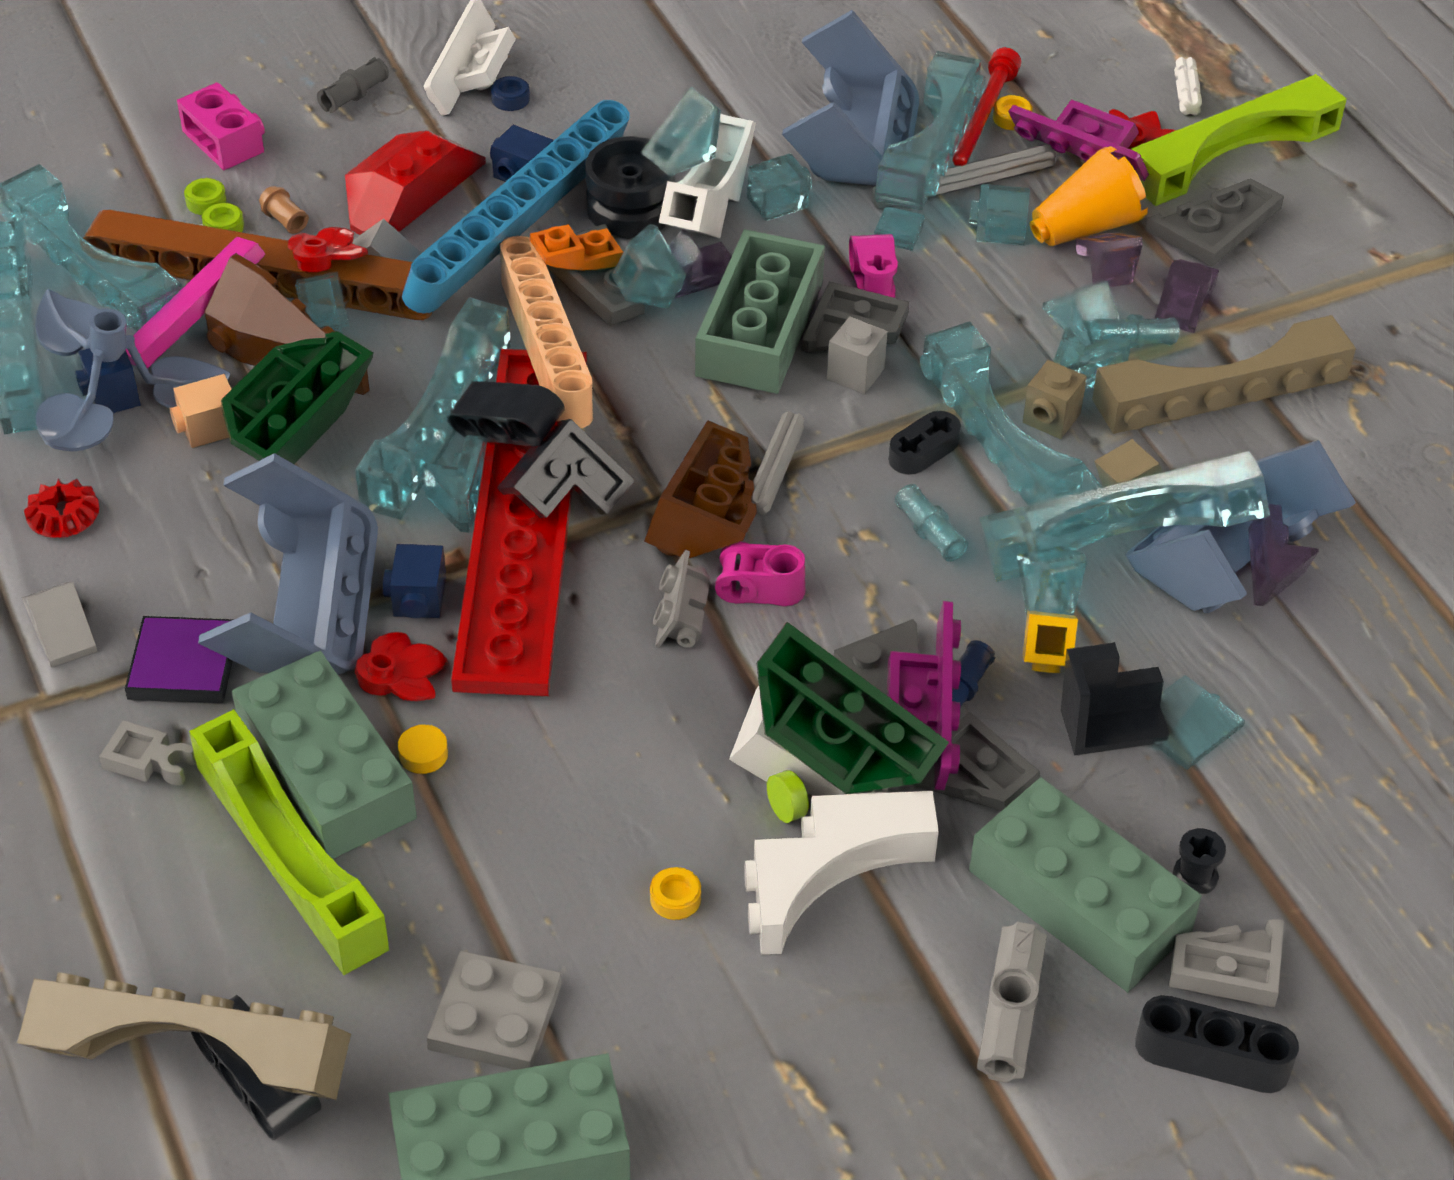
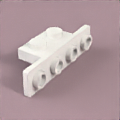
(469, 58)

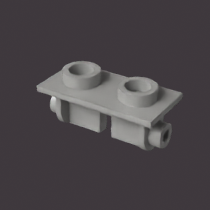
(674, 616)

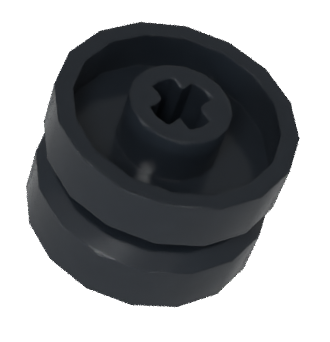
(624, 186)

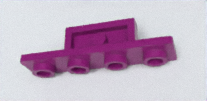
(1081, 132)
(925, 687)

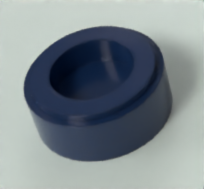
(510, 93)

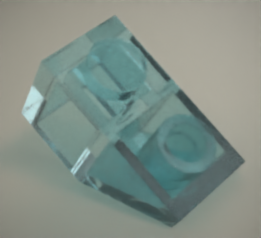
(649, 270)

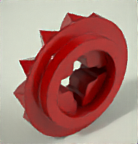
(79, 512)

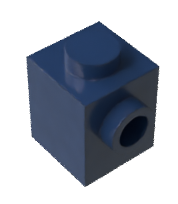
(515, 150)
(115, 385)
(416, 581)

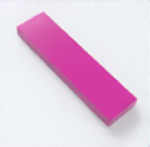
(188, 303)

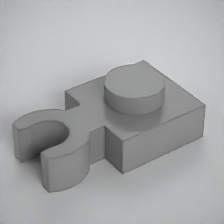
(143, 750)

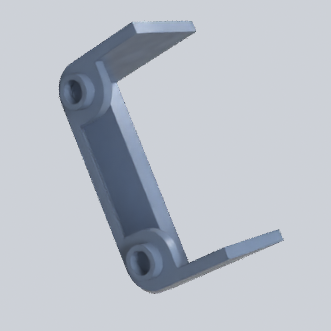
(868, 107)
(1201, 560)
(323, 576)

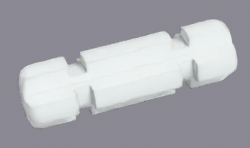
(1188, 86)

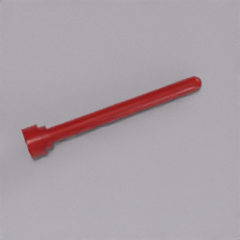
(1002, 68)

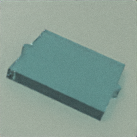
(1194, 722)

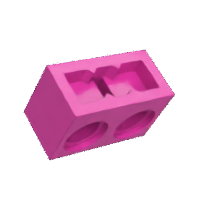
(221, 125)

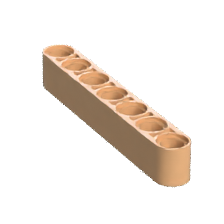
(546, 328)

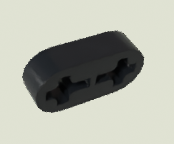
(928, 446)

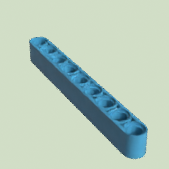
(510, 209)

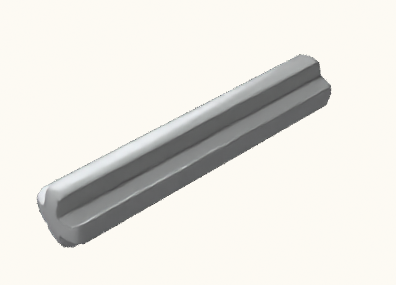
(776, 460)

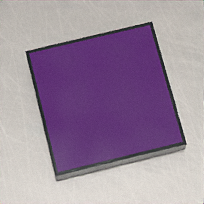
(173, 665)

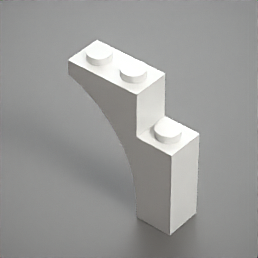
(702, 196)
(837, 842)

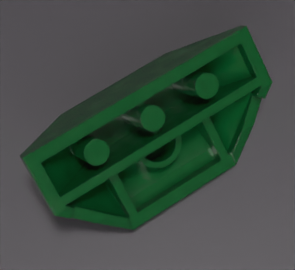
(294, 395)
(840, 719)

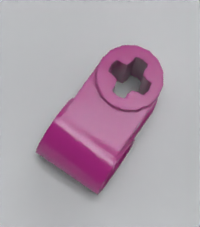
(873, 263)
(765, 574)

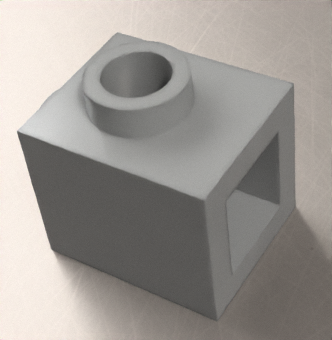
(857, 355)

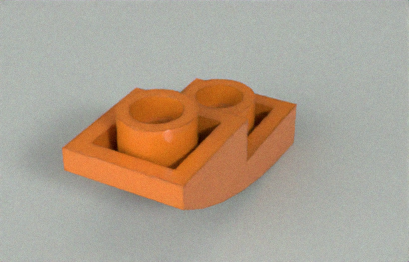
(589, 251)

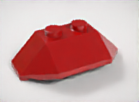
(406, 179)

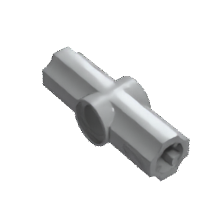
(1007, 1023)

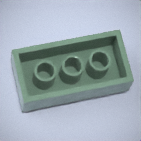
(759, 311)
(326, 754)
(1084, 883)
(515, 1125)

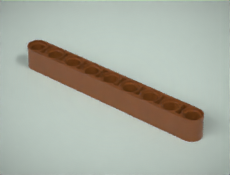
(186, 248)

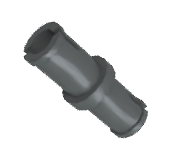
(352, 85)

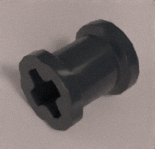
(1200, 855)

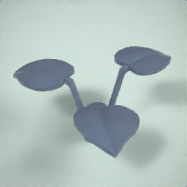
(68, 326)

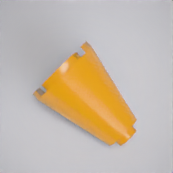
(1091, 201)

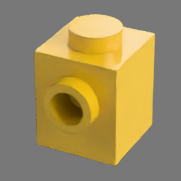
(1047, 640)

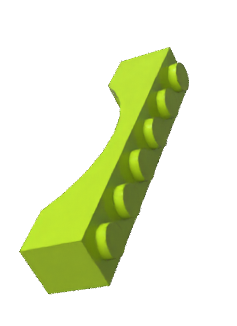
(1292, 113)
(323, 892)

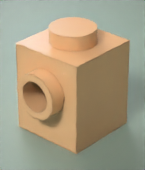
(200, 410)

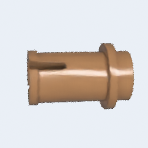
(276, 203)

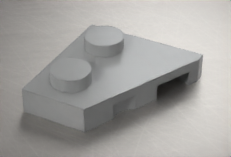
(1230, 963)

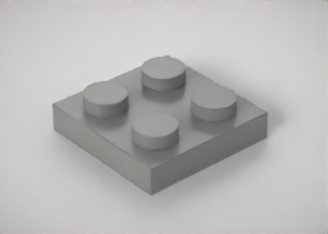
(494, 1011)

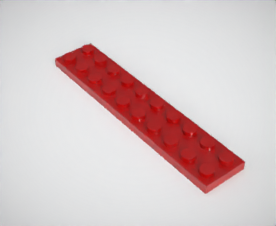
(511, 575)

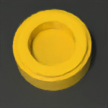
(1002, 106)
(422, 749)
(675, 893)

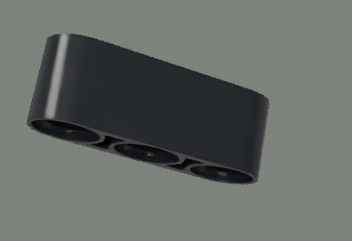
(506, 412)
(1242, 1037)
(270, 1107)

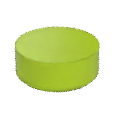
(204, 193)
(224, 216)
(787, 796)

